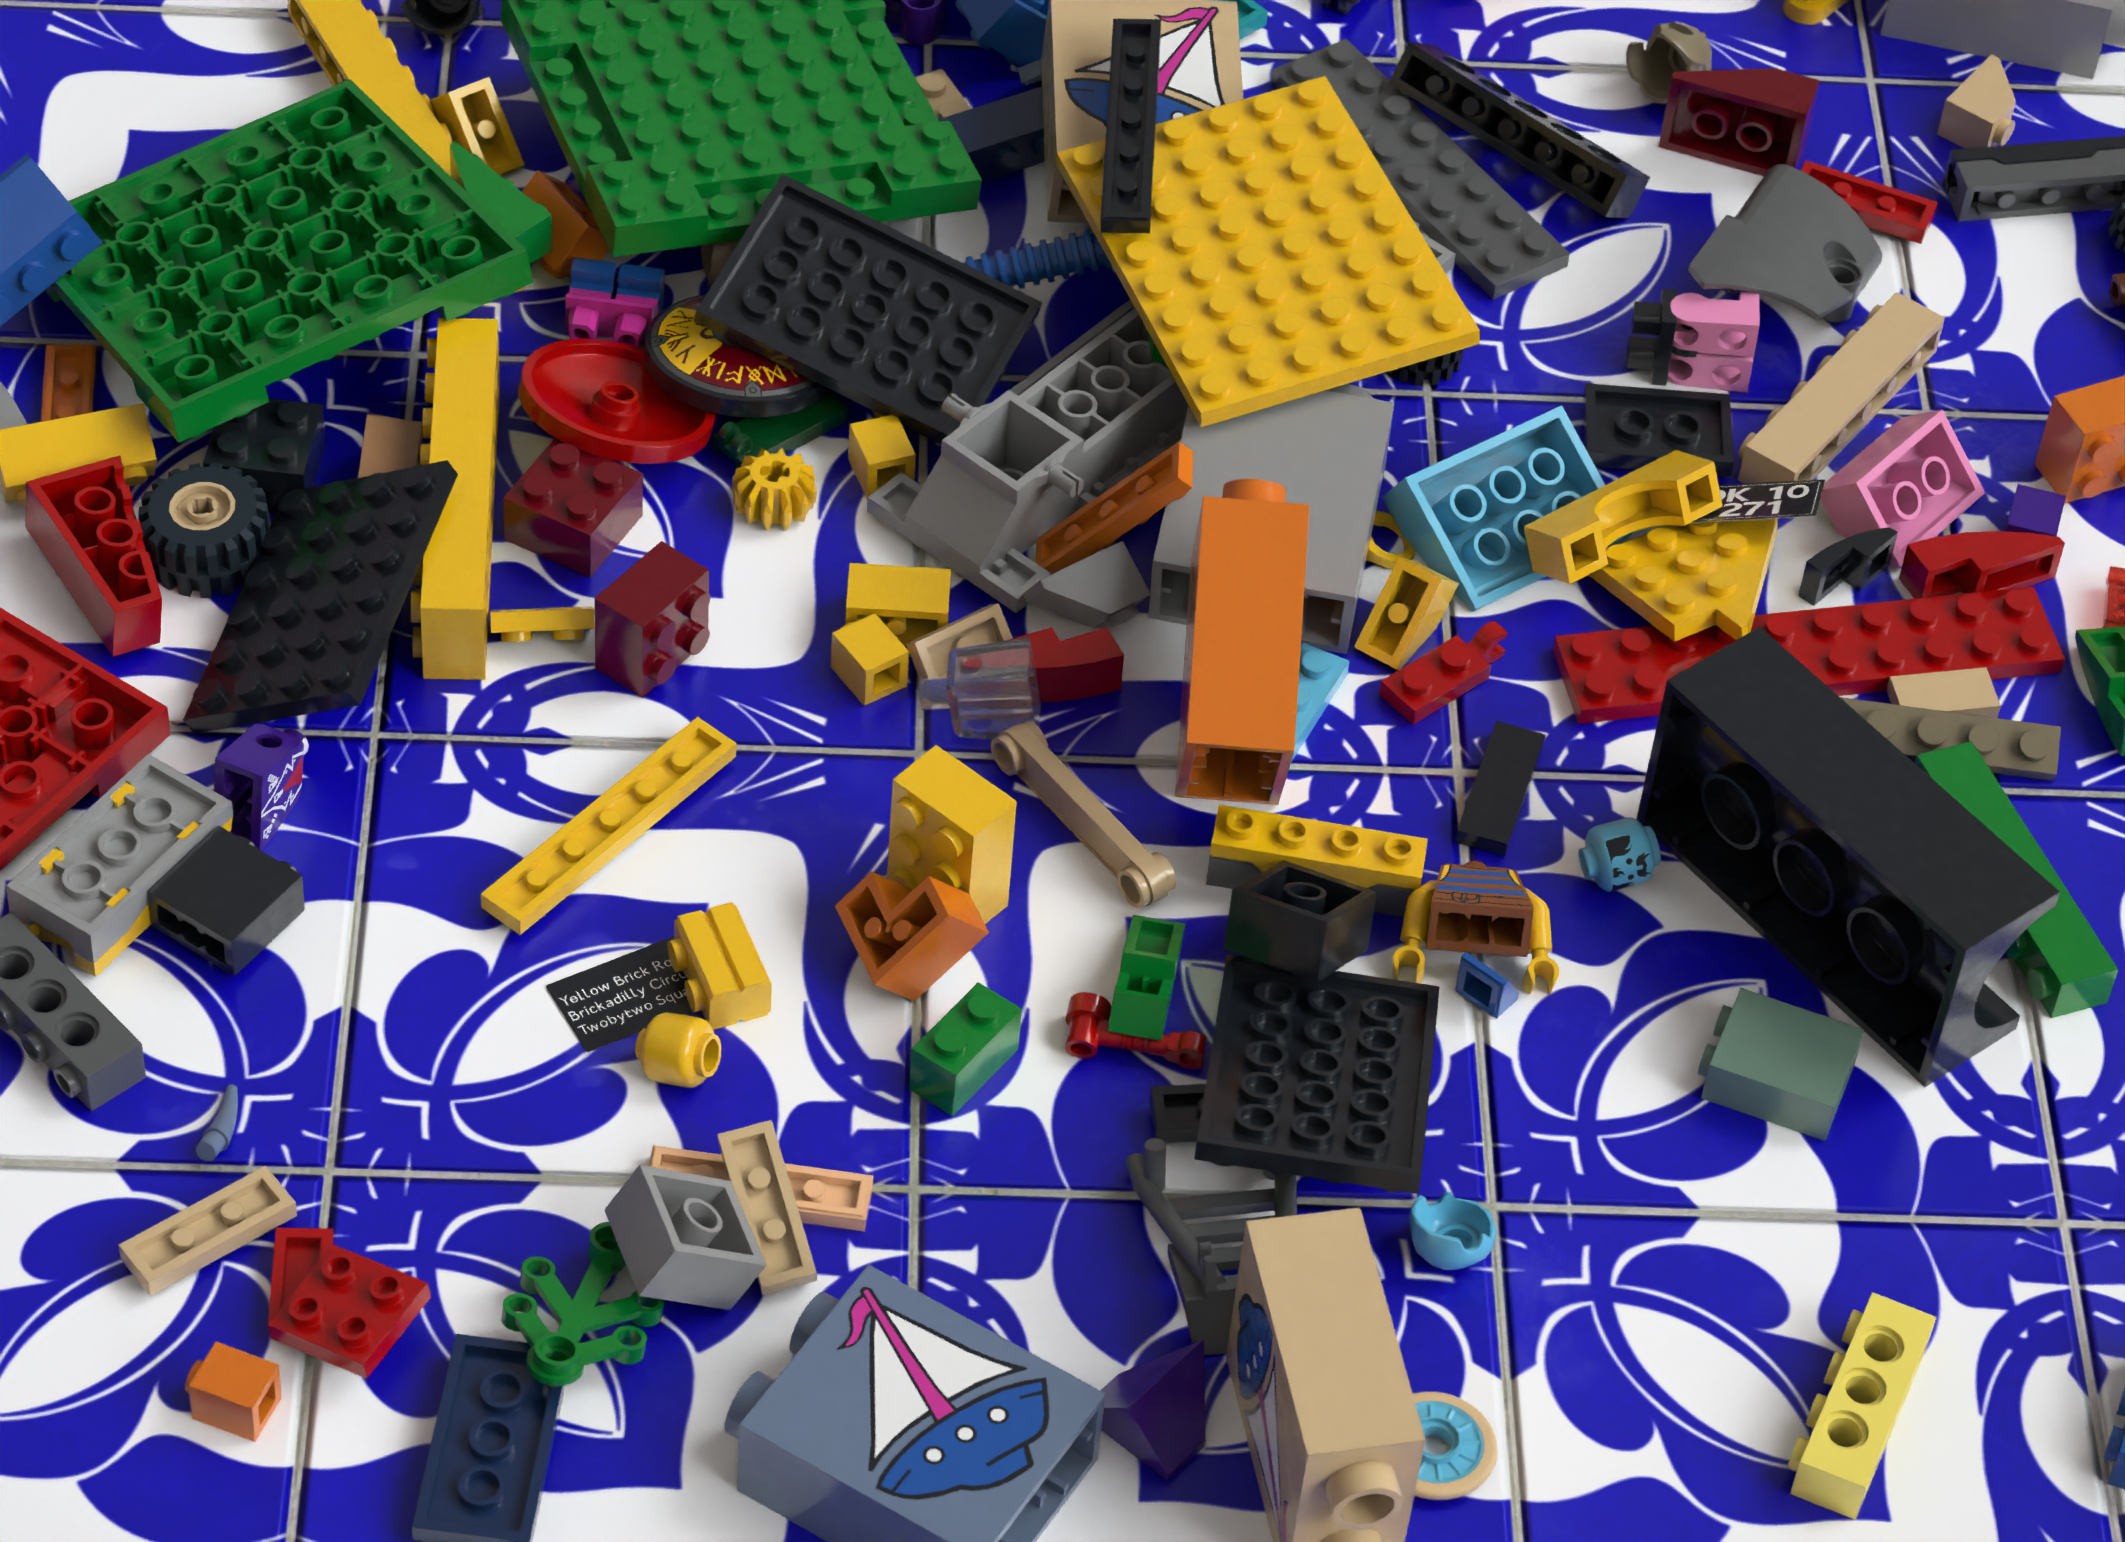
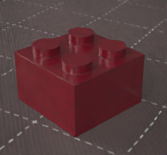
(573, 507)
(652, 619)

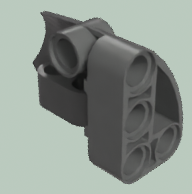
(1792, 245)

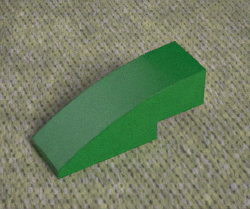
(2104, 669)
(1146, 977)

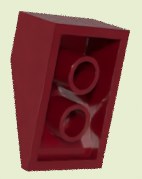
(1740, 117)

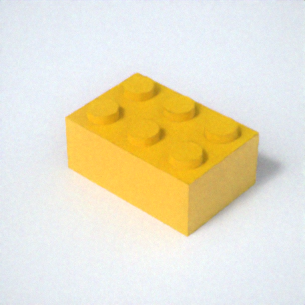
(952, 829)

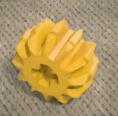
(774, 488)

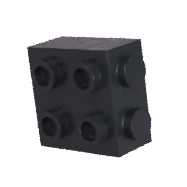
(226, 900)

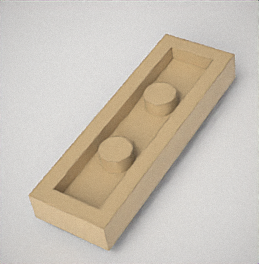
(768, 1202)
(207, 1230)

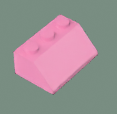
(1906, 481)

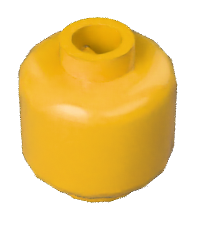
(678, 1050)

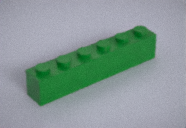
(2060, 950)

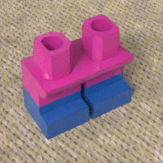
(601, 310)

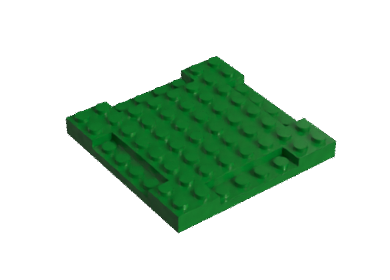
(701, 105)
(278, 255)

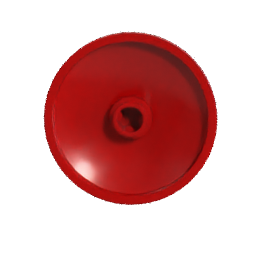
(609, 403)

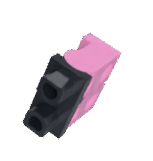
(1696, 340)

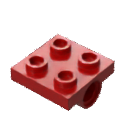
(349, 1311)

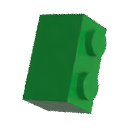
(965, 1049)

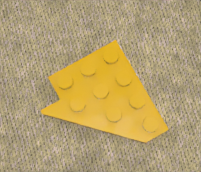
(1693, 575)

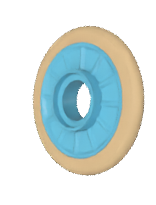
(1470, 1443)

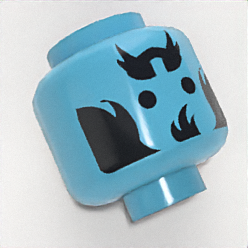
(1619, 854)

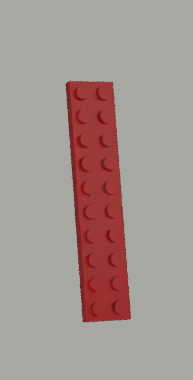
(1844, 646)

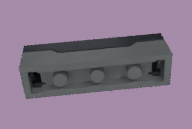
(2036, 178)

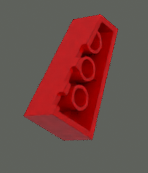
(98, 551)

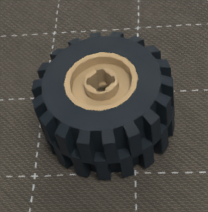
(204, 528)

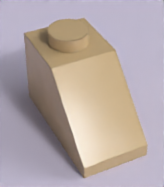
(1980, 109)

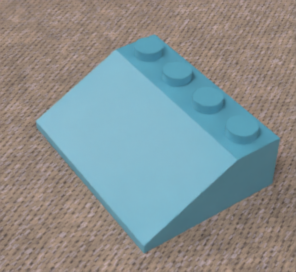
(1473, 506)

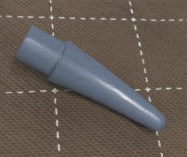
(220, 1132)

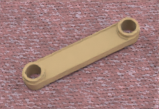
(1140, 875)

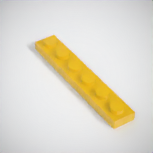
(608, 826)

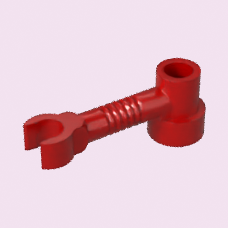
(1088, 1027)

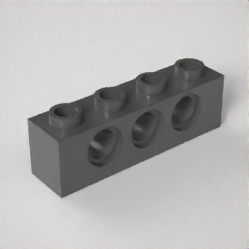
(63, 1021)

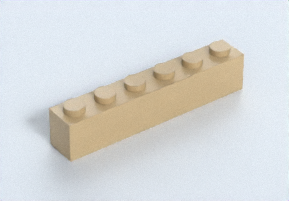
(1842, 394)

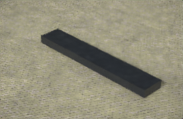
(1131, 126)

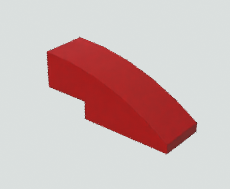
(1979, 562)
(1076, 666)

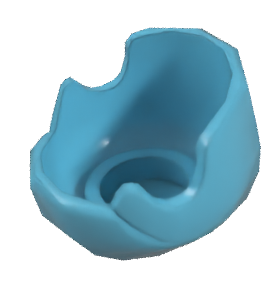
(1451, 1231)

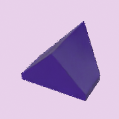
(1159, 1409)

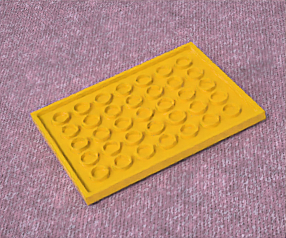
(1274, 255)

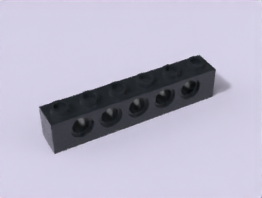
(1519, 130)

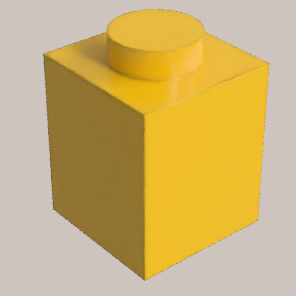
(879, 452)
(869, 659)

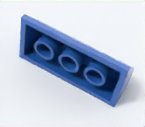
(38, 235)

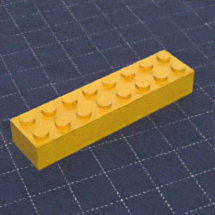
(459, 554)

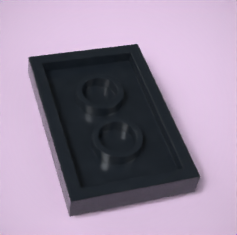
(1640, 425)

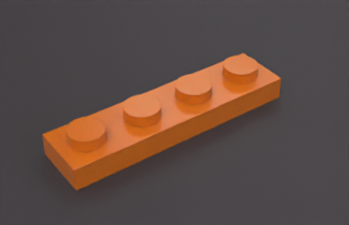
(1117, 510)

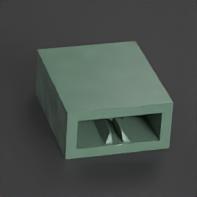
(1780, 1063)

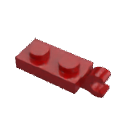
(1443, 673)

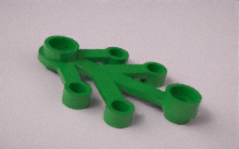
(558, 1356)

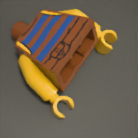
(1478, 912)

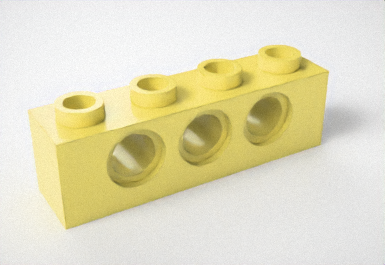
(1877, 1373)

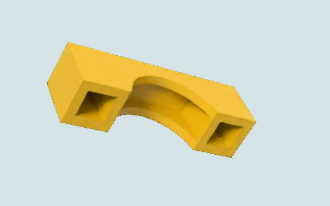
(1662, 493)

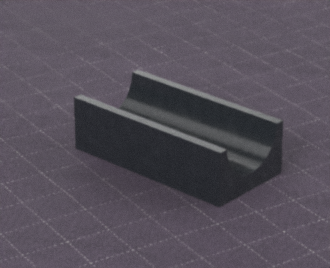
(1839, 852)

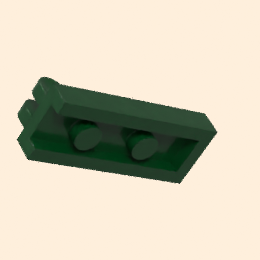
(779, 432)

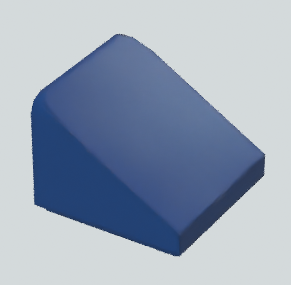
(1484, 986)

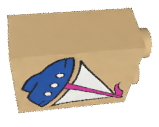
(1195, 73)
(1323, 1382)

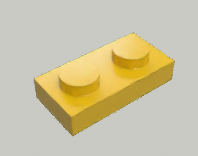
(565, 622)

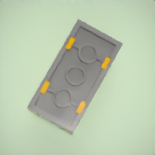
(96, 875)

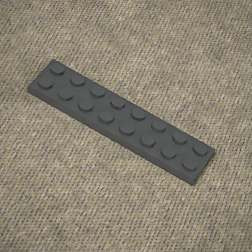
(1434, 177)

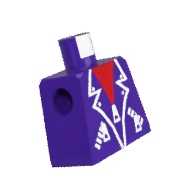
(262, 780)

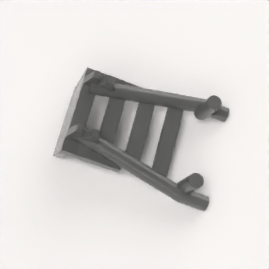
(1195, 1265)

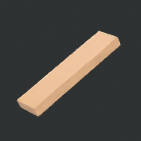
(821, 1194)

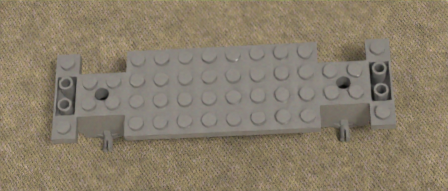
(1042, 454)

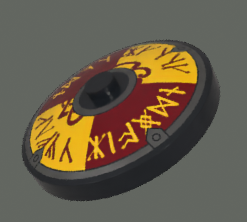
(718, 372)

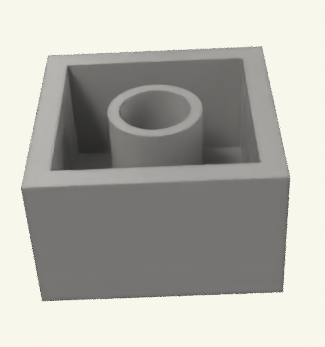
(684, 1237)

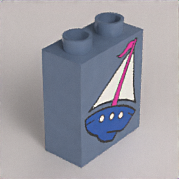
(912, 1425)

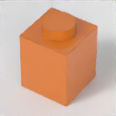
(234, 1391)

